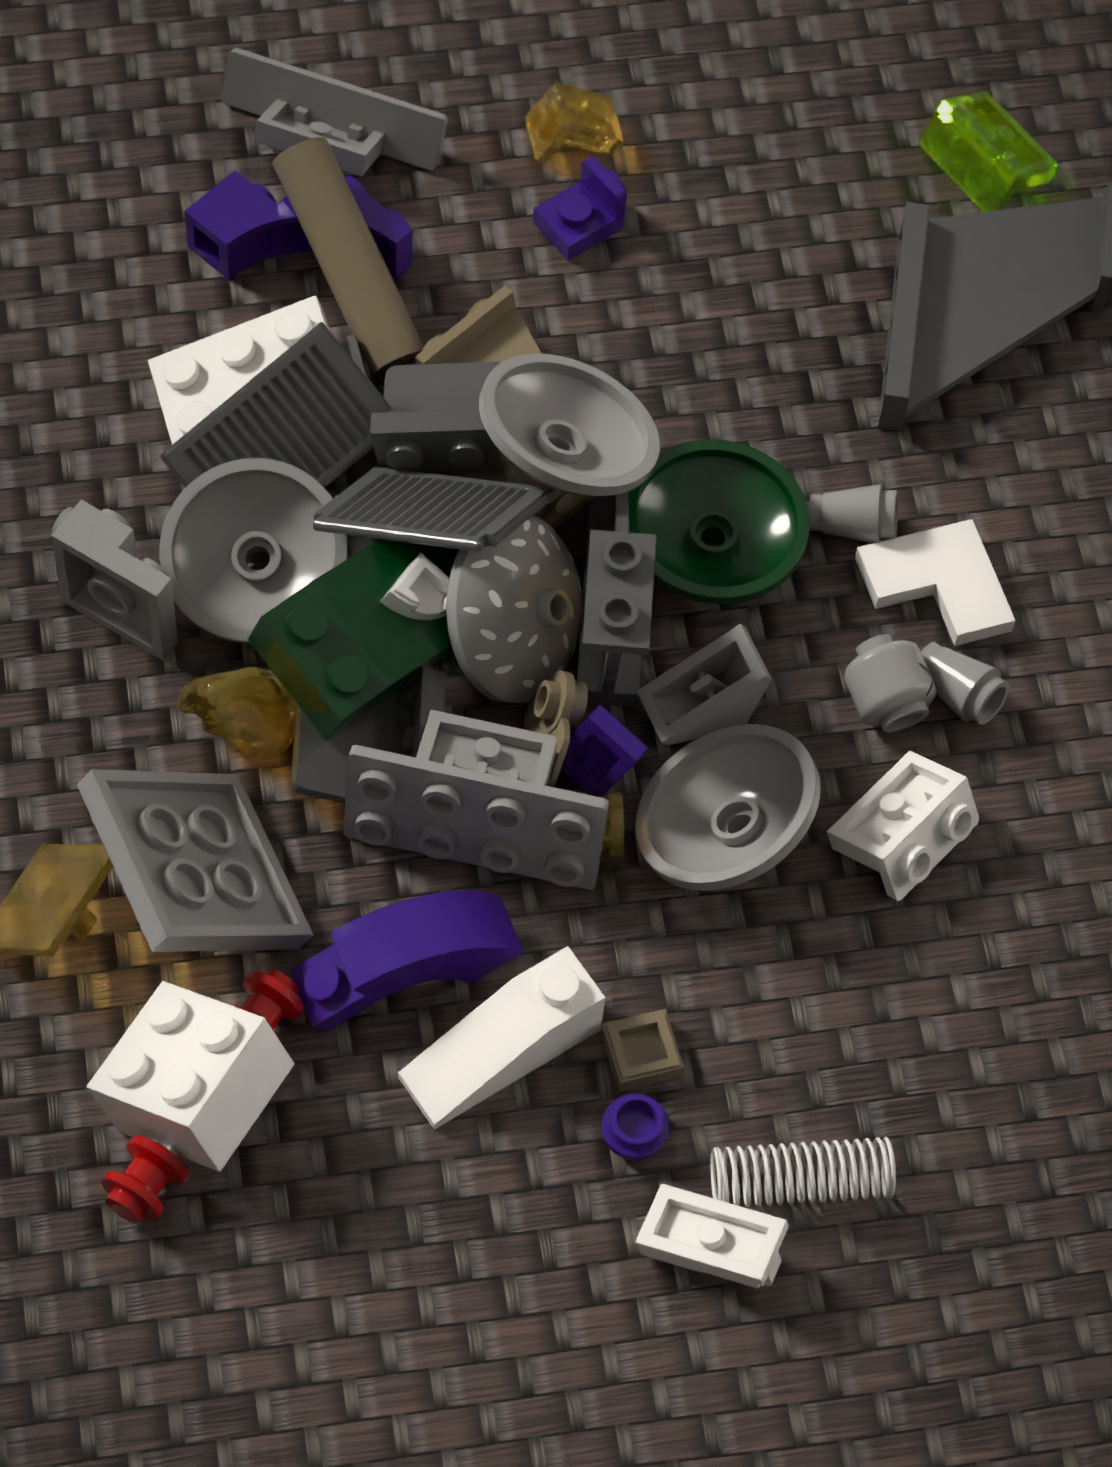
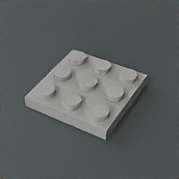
(194, 861)

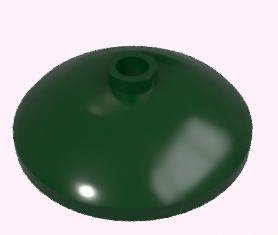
(724, 496)

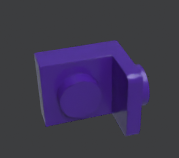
(584, 211)
(601, 752)

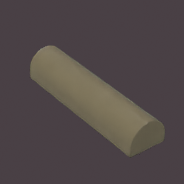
(348, 255)

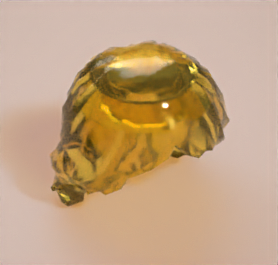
(245, 709)

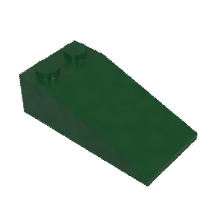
(341, 645)

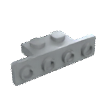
(353, 120)

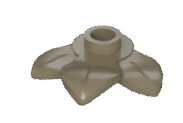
(557, 712)

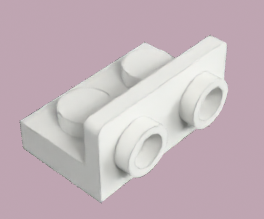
(907, 822)

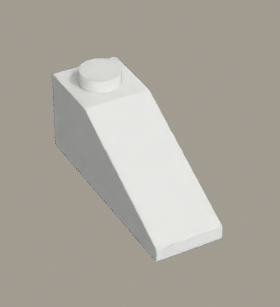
(506, 1038)

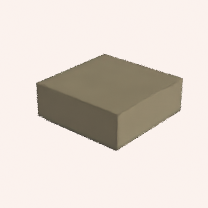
(642, 1050)

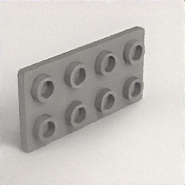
(477, 800)

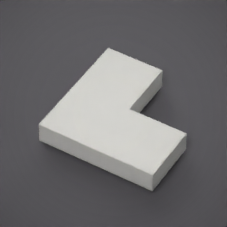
(944, 564)

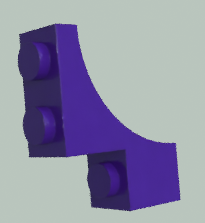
(245, 225)

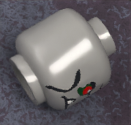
(890, 683)

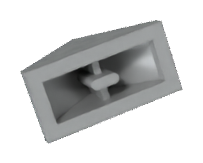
(707, 690)

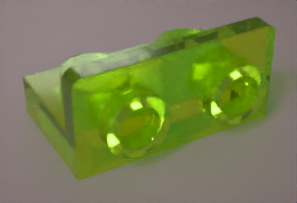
(985, 150)

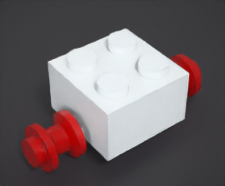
(191, 1083)

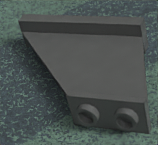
(984, 286)
(615, 603)

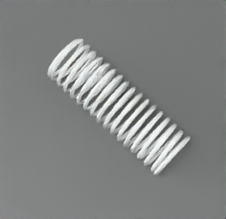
(888, 1181)

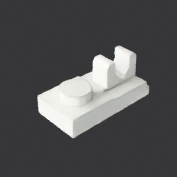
(712, 1237)

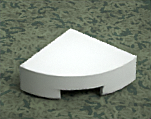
(419, 591)

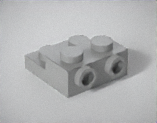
(107, 580)

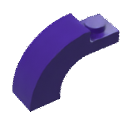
(402, 946)

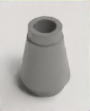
(856, 513)
(966, 684)

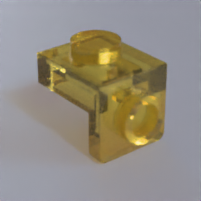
(574, 119)

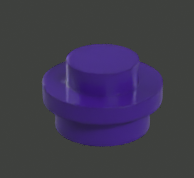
(635, 1127)

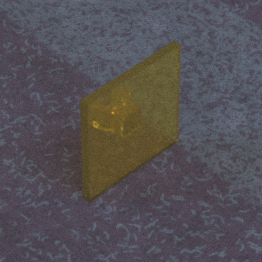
(52, 899)

